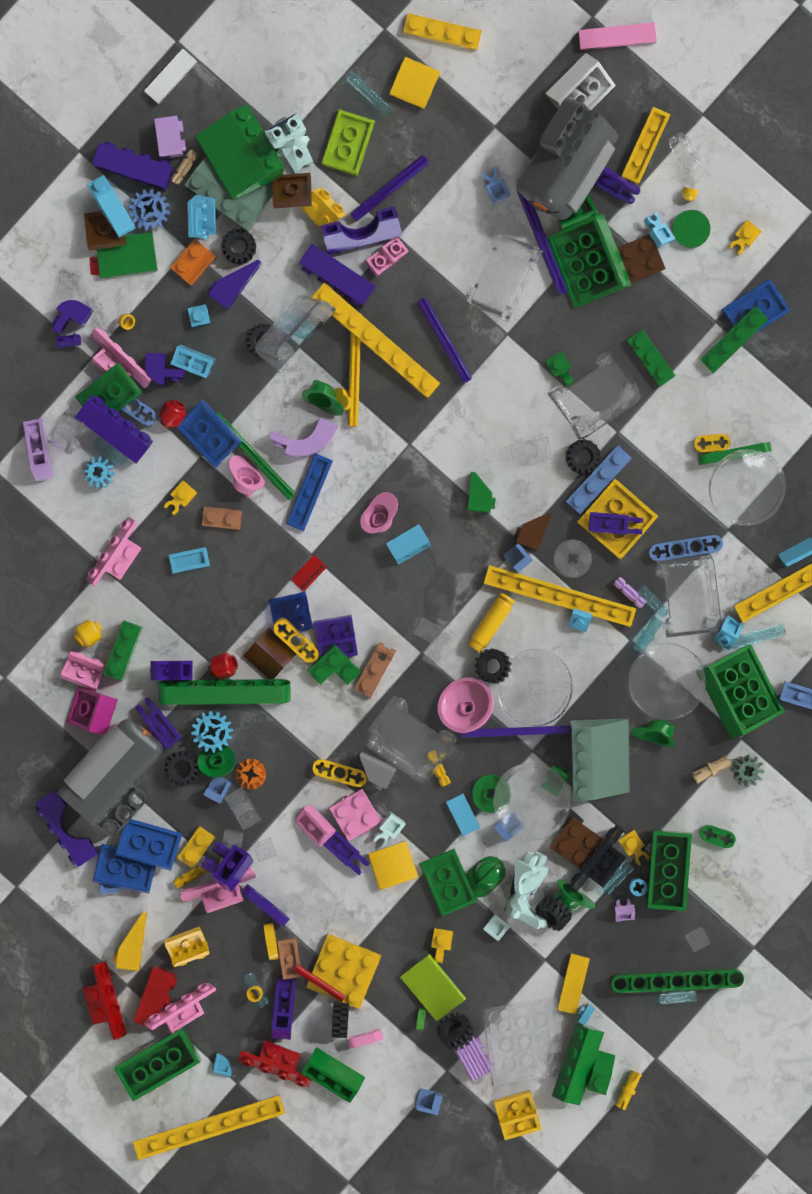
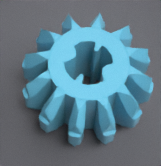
(104, 475)

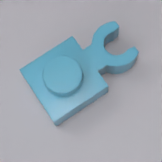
(659, 232)

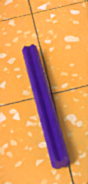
(389, 188)
(444, 340)

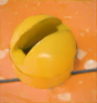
(689, 194)
(128, 323)
(252, 995)

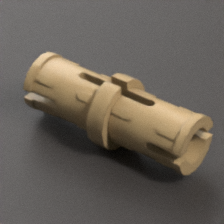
(711, 769)

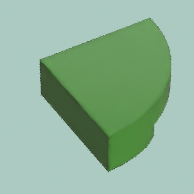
(421, 1018)

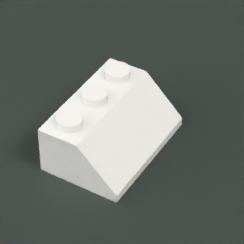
(582, 82)

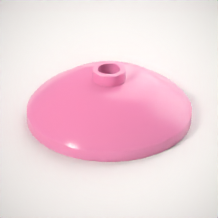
(461, 696)

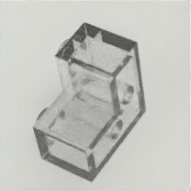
(439, 639)

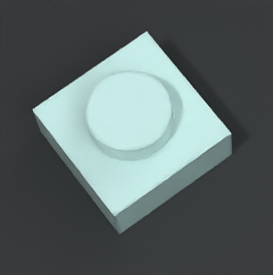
(496, 927)

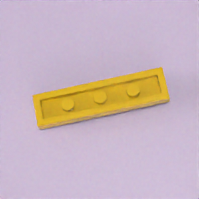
(442, 31)
(645, 145)

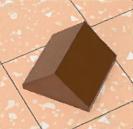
(269, 654)

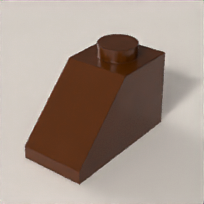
(532, 532)

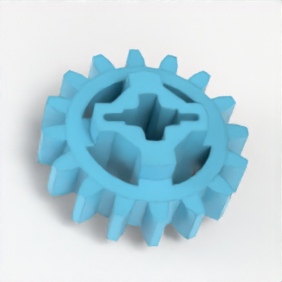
(201, 737)

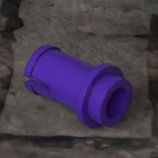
(69, 341)

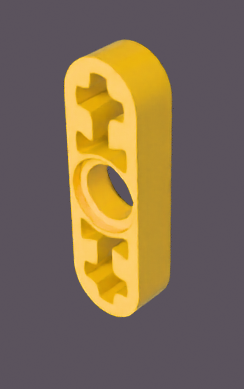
(309, 646)
(327, 764)

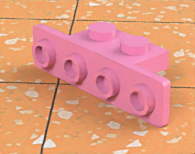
(112, 354)
(118, 554)
(214, 895)
(183, 1011)

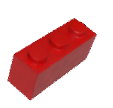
(155, 994)

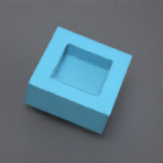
(199, 316)
(579, 620)
(585, 1013)

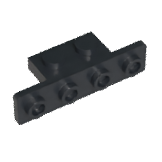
(602, 863)

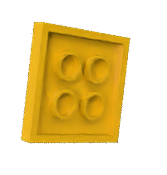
(619, 500)
(345, 968)

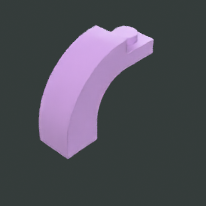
(309, 446)

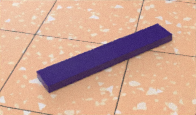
(517, 731)

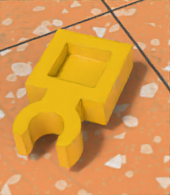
(746, 235)
(182, 495)
(633, 844)

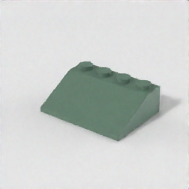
(243, 210)
(599, 758)

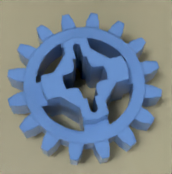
(144, 218)

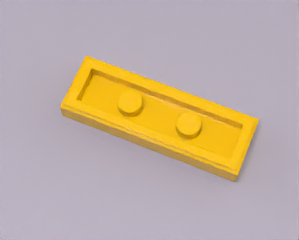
(573, 983)

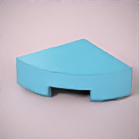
(222, 1065)

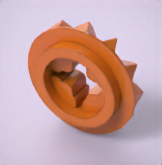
(255, 782)

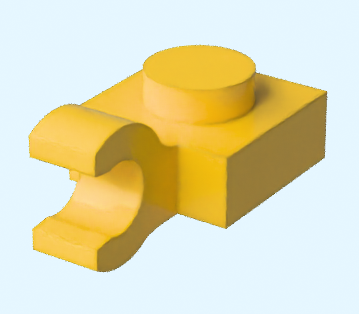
(442, 941)

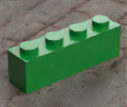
(577, 1064)

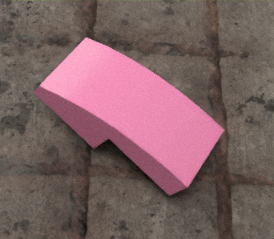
(386, 256)

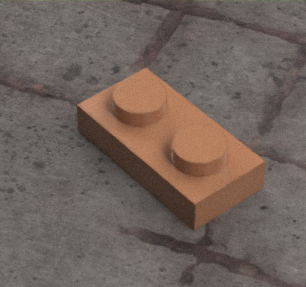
(222, 518)
(288, 957)

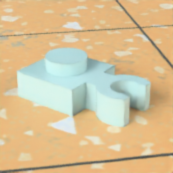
(390, 826)

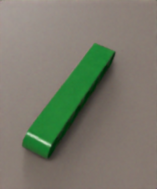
(224, 691)
(686, 983)

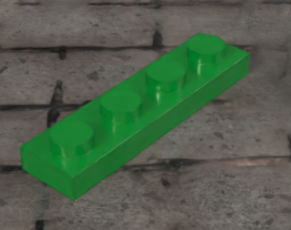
(734, 339)

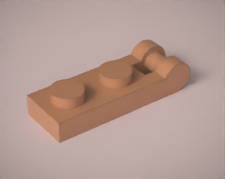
(374, 670)

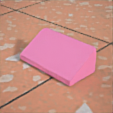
(314, 825)

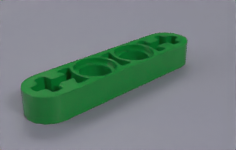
(718, 456)

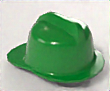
(323, 397)
(657, 732)
(486, 875)
(572, 898)

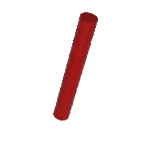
(320, 983)

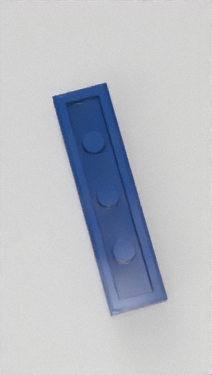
(309, 492)

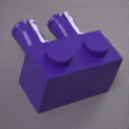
(232, 867)

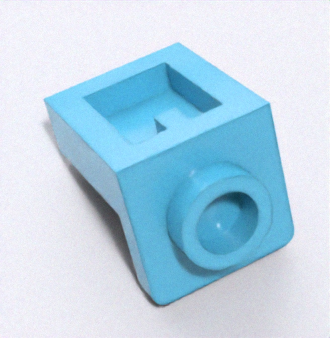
(728, 632)

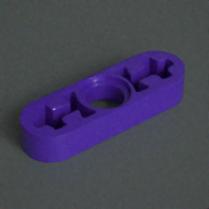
(265, 905)

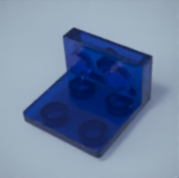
(294, 609)

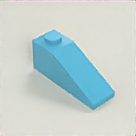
(110, 206)

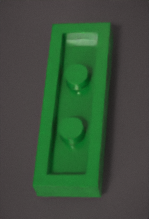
(651, 358)

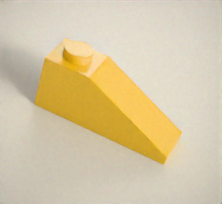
(130, 951)

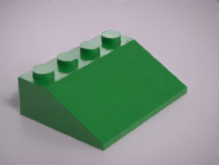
(240, 152)
(589, 260)
(741, 692)

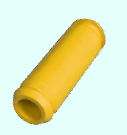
(491, 622)

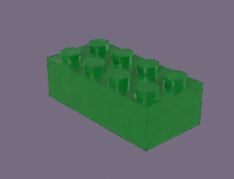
(668, 870)
(157, 1064)

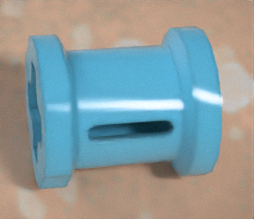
(643, 888)

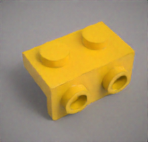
(323, 208)
(187, 947)

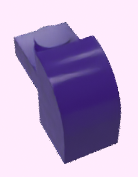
(71, 310)
(156, 369)
(171, 670)

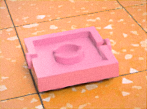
(355, 814)

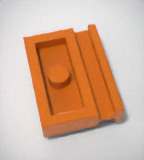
(193, 262)

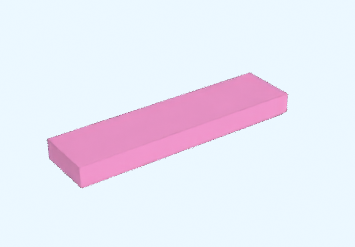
(617, 36)

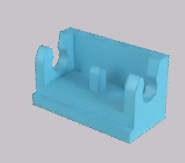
(201, 217)
(192, 361)
(408, 544)

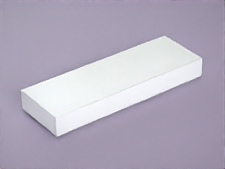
(170, 76)

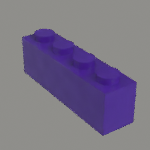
(133, 166)
(337, 275)
(114, 429)

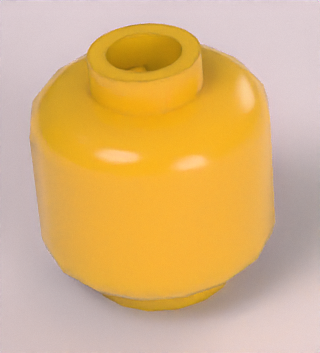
(87, 633)

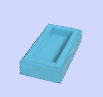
(189, 560)
(463, 814)

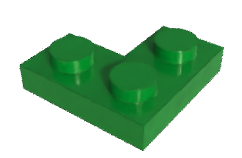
(334, 661)

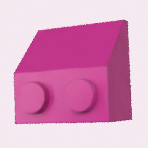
(91, 710)

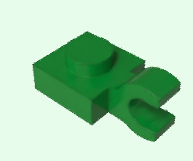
(559, 367)

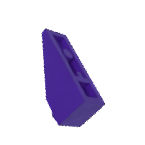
(231, 286)
(283, 1008)

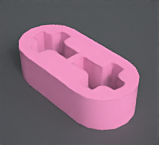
(364, 1038)

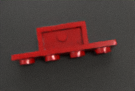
(103, 1001)
(277, 1061)

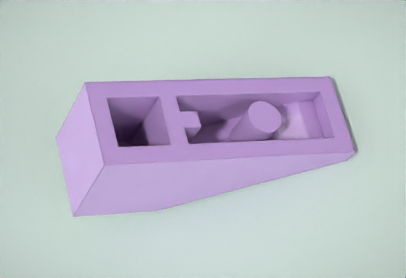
(38, 450)

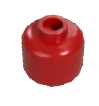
(172, 414)
(223, 666)

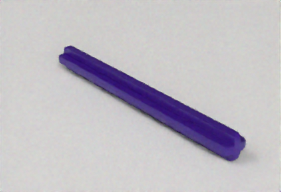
(543, 245)

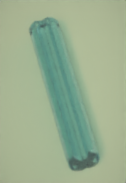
(369, 94)
(759, 636)

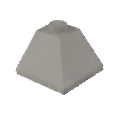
(377, 771)

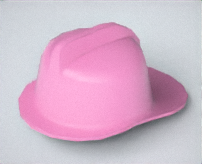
(246, 475)
(380, 513)

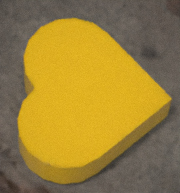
(343, 398)

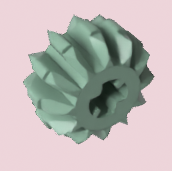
(753, 773)

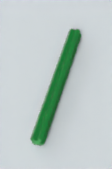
(261, 464)

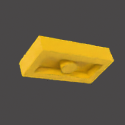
(196, 847)

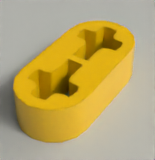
(711, 438)
(271, 941)

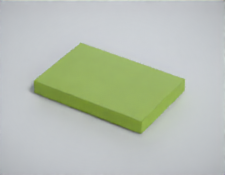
(348, 142)
(433, 987)

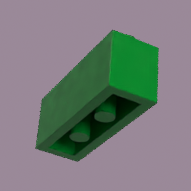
(123, 650)
(333, 1075)

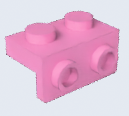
(83, 670)

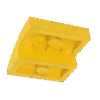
(414, 82)
(392, 865)
(517, 1114)

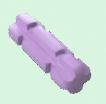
(629, 592)

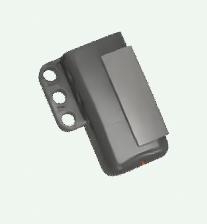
(568, 160)
(109, 774)

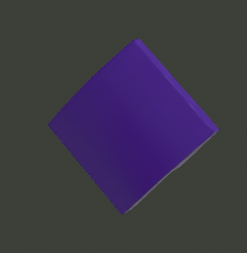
(338, 632)

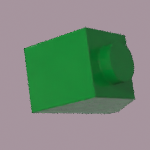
(480, 496)
(601, 1073)

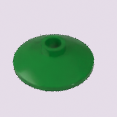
(207, 762)

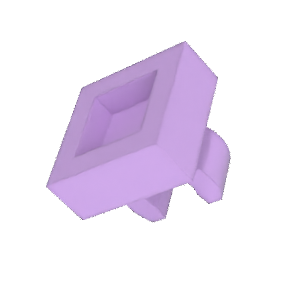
(624, 913)

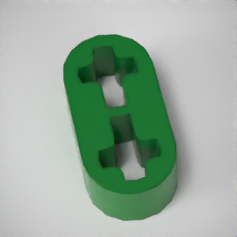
(714, 840)

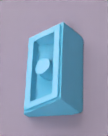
(796, 552)

